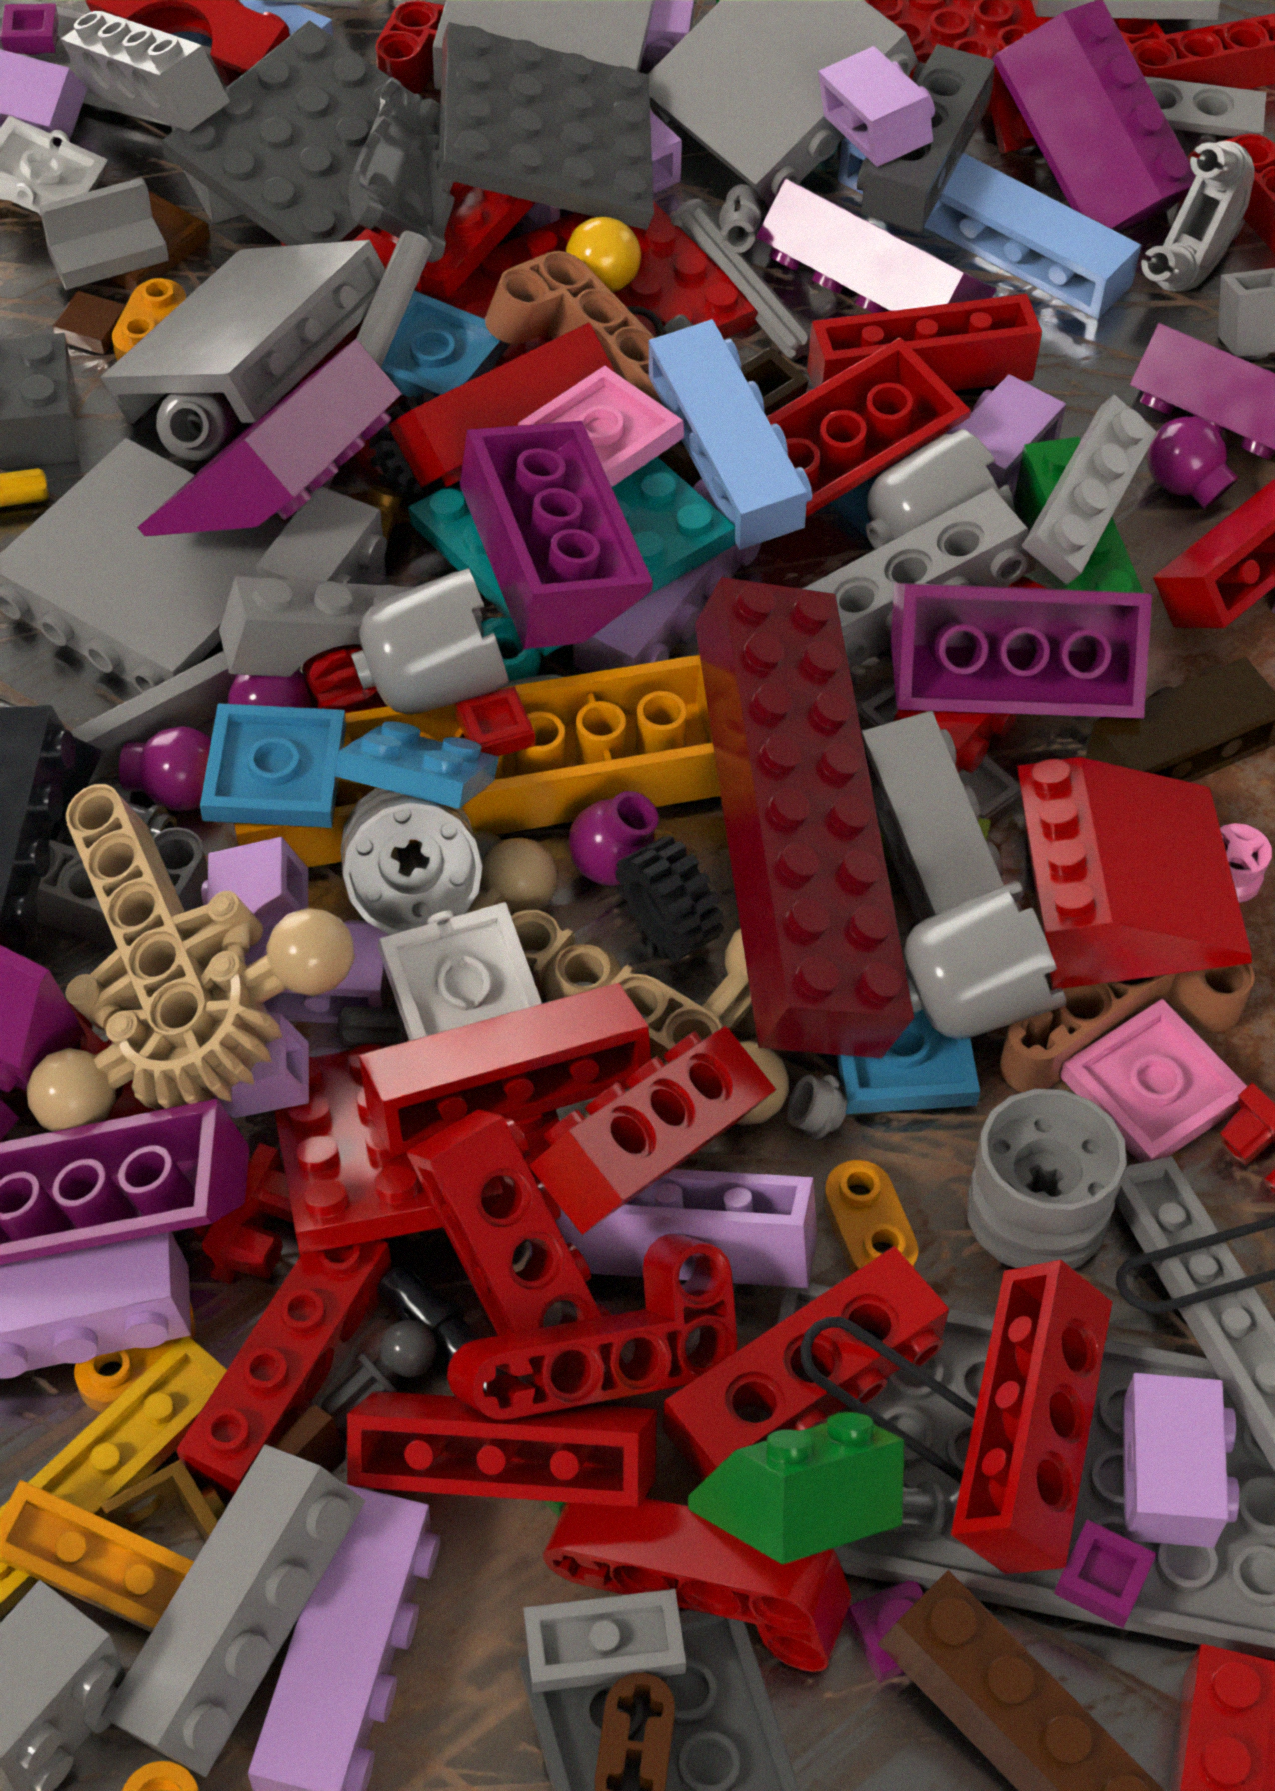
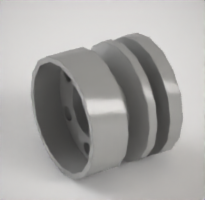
(402, 893)
(1045, 1179)

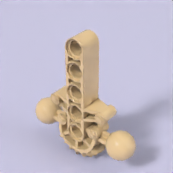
(178, 986)

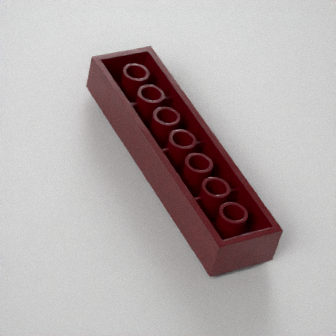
(801, 823)

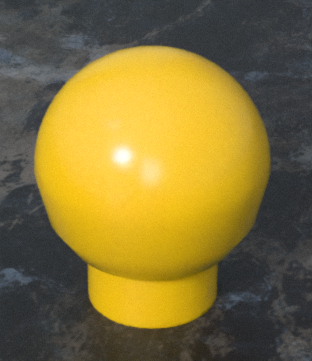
(607, 250)

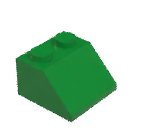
(808, 1488)

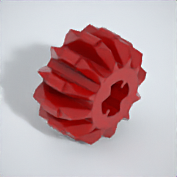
(336, 681)

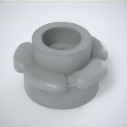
(817, 1106)

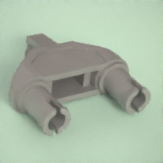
(1206, 219)

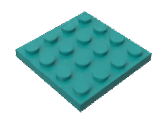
(664, 513)

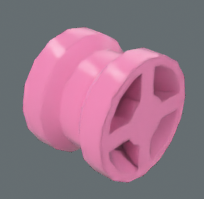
(1247, 850)

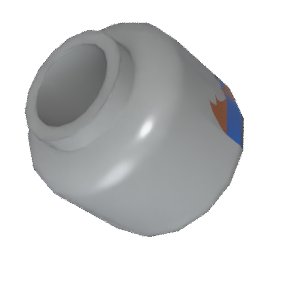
(180, 429)

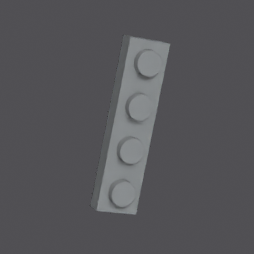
(1089, 489)

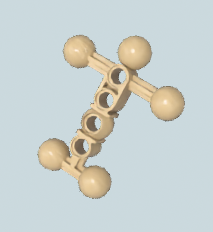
(526, 879)

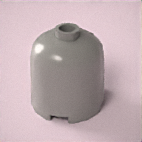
(929, 485)
(427, 647)
(981, 965)

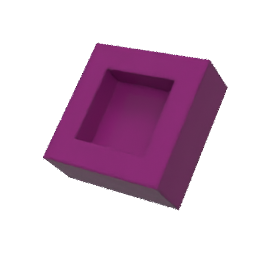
(29, 28)
(1105, 1573)
(875, 1617)

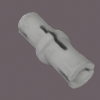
(733, 219)

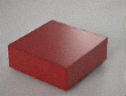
(496, 722)

